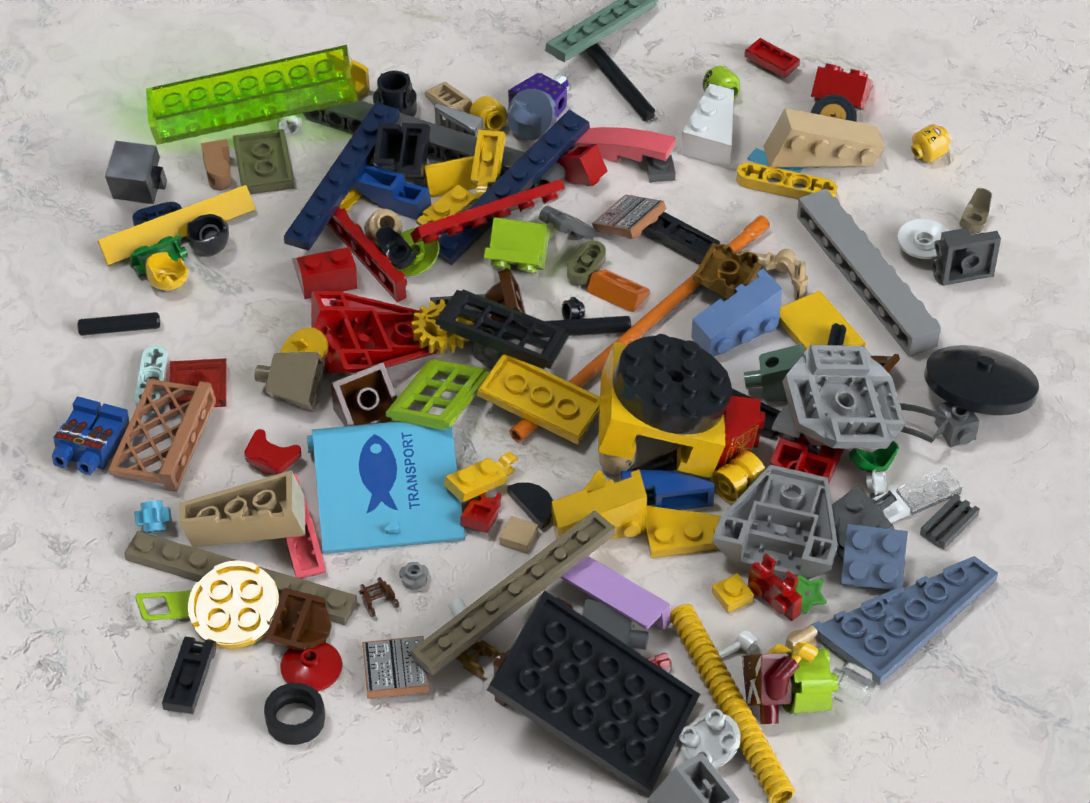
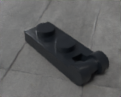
(680, 236)
(188, 675)

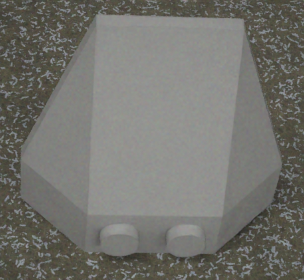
(784, 517)

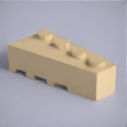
(821, 141)
(246, 512)

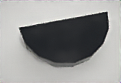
(533, 500)

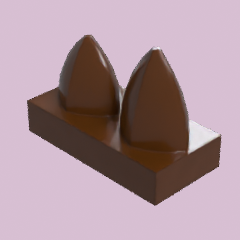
(507, 291)

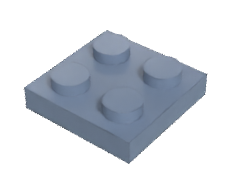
(874, 557)

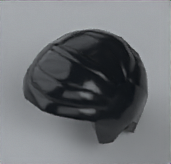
(207, 234)

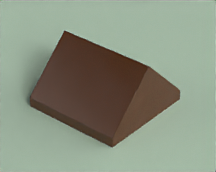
(363, 396)

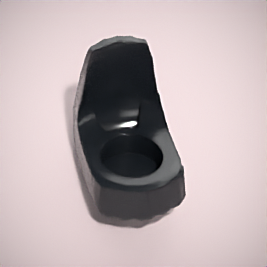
(395, 247)

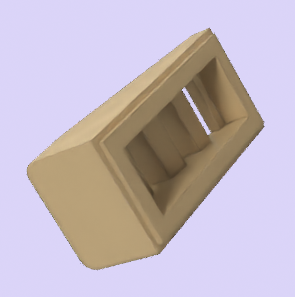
(453, 98)

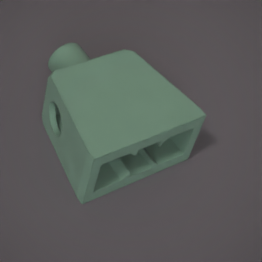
(772, 371)

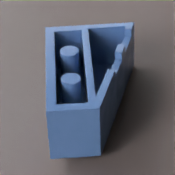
(741, 317)

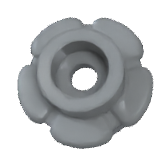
(414, 581)

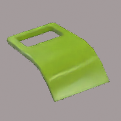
(176, 602)

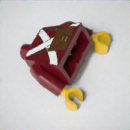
(770, 677)

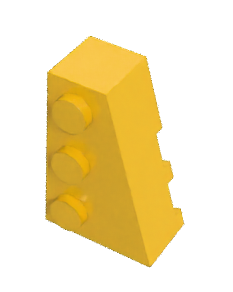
(619, 503)

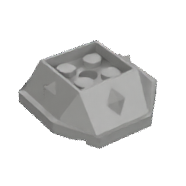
(843, 398)

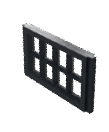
(550, 348)

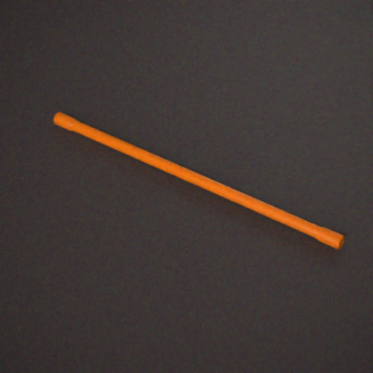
(750, 233)

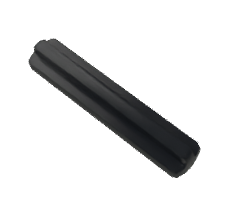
(118, 323)

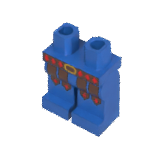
(89, 435)

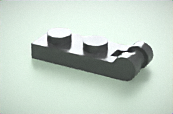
(566, 223)

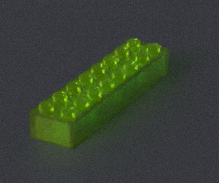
(251, 94)

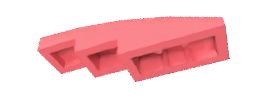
(629, 143)
(305, 550)

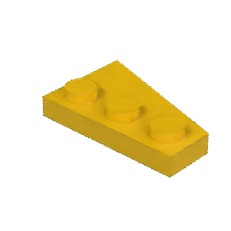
(679, 531)

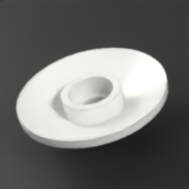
(919, 237)

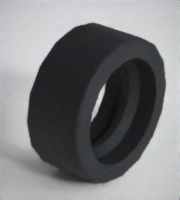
(290, 694)

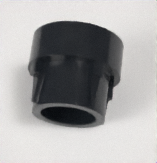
(396, 91)

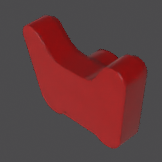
(268, 456)

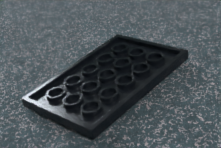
(594, 692)

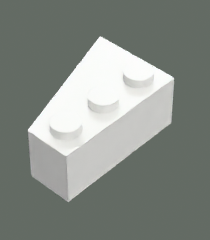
(710, 128)

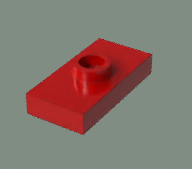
(772, 58)

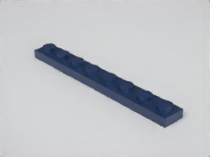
(339, 179)
(518, 179)

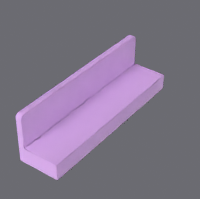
(619, 593)

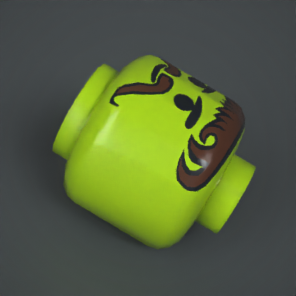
(723, 77)

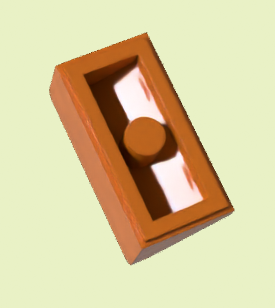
(617, 289)

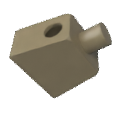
(293, 378)

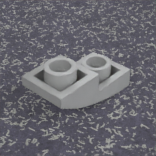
(785, 425)

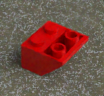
(833, 81)

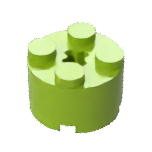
(812, 685)

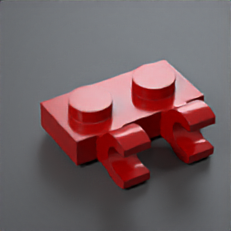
(778, 593)

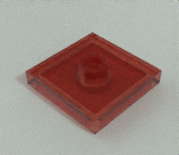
(205, 370)

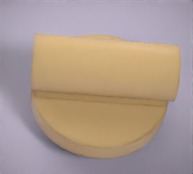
(806, 635)

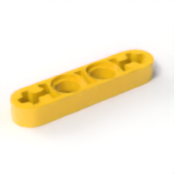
(786, 183)

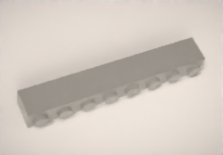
(869, 273)

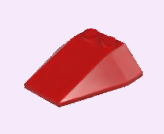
(364, 331)

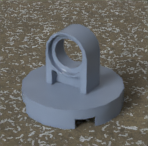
(531, 114)

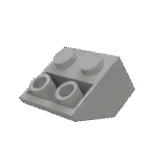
(694, 783)

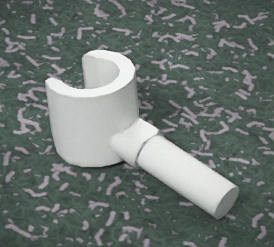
(744, 640)

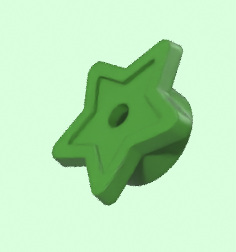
(814, 587)

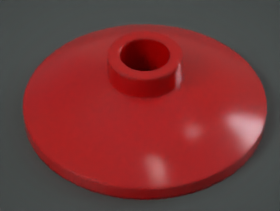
(318, 673)

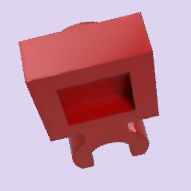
(481, 514)

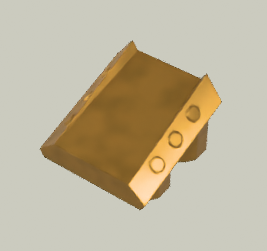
(726, 270)

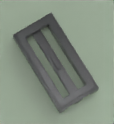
(954, 502)

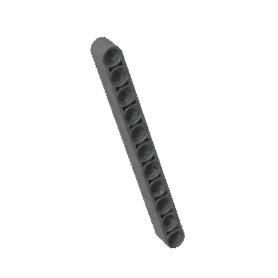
(444, 142)

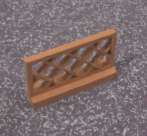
(186, 433)

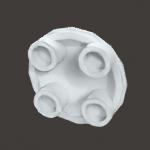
(713, 735)

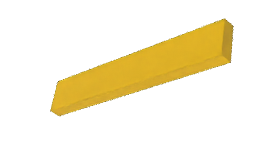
(124, 243)

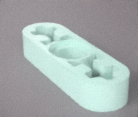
(147, 370)

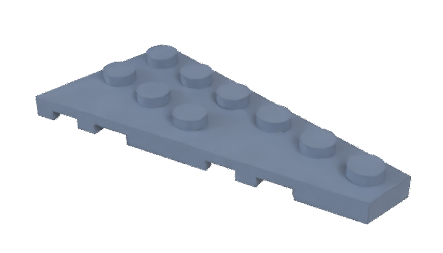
(902, 621)

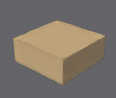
(518, 534)

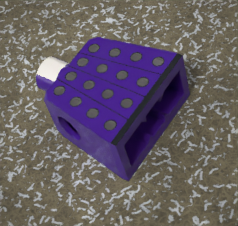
(554, 87)

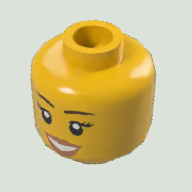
(930, 143)

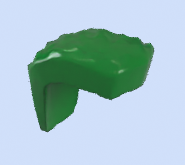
(878, 459)

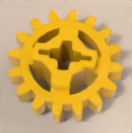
(430, 334)

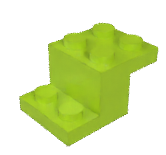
(518, 245)

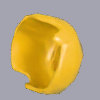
(165, 273)

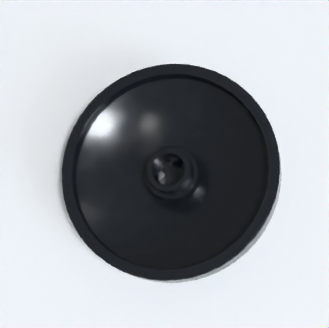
(981, 380)

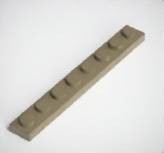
(196, 563)
(512, 593)

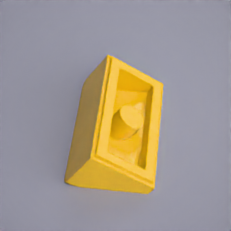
(446, 175)

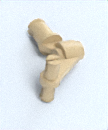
(785, 263)

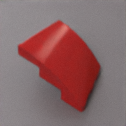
(795, 456)

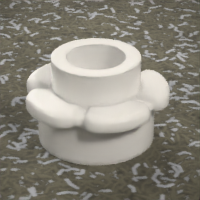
(290, 127)
(877, 483)

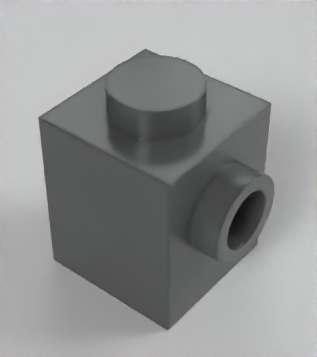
(961, 427)

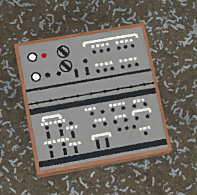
(629, 216)
(392, 669)

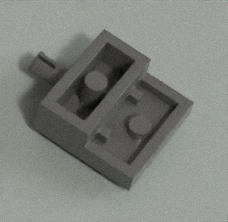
(860, 510)

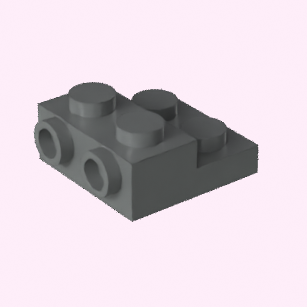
(965, 256)

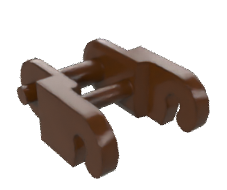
(387, 592)

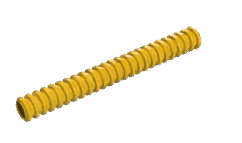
(731, 703)

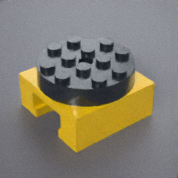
(664, 393)

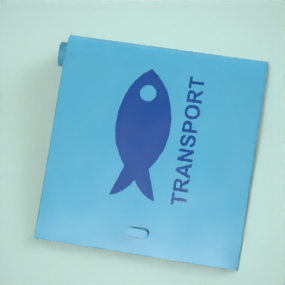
(385, 486)

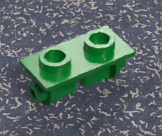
(167, 244)

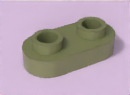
(586, 261)

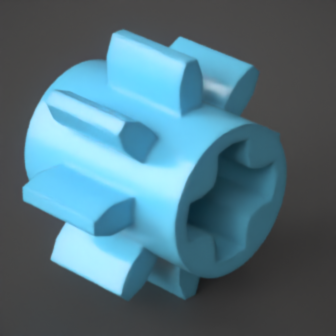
(153, 516)

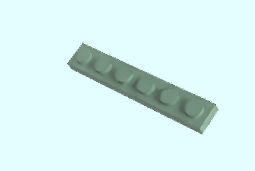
(597, 27)

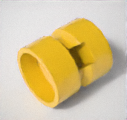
(737, 476)

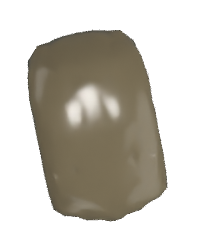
(977, 211)

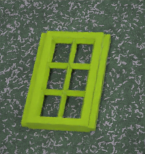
(453, 408)

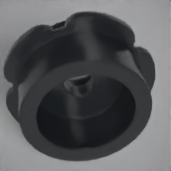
(573, 309)

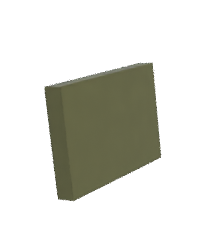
(264, 161)

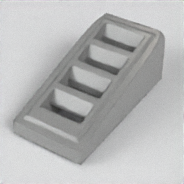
(460, 120)

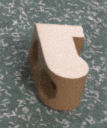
(216, 163)

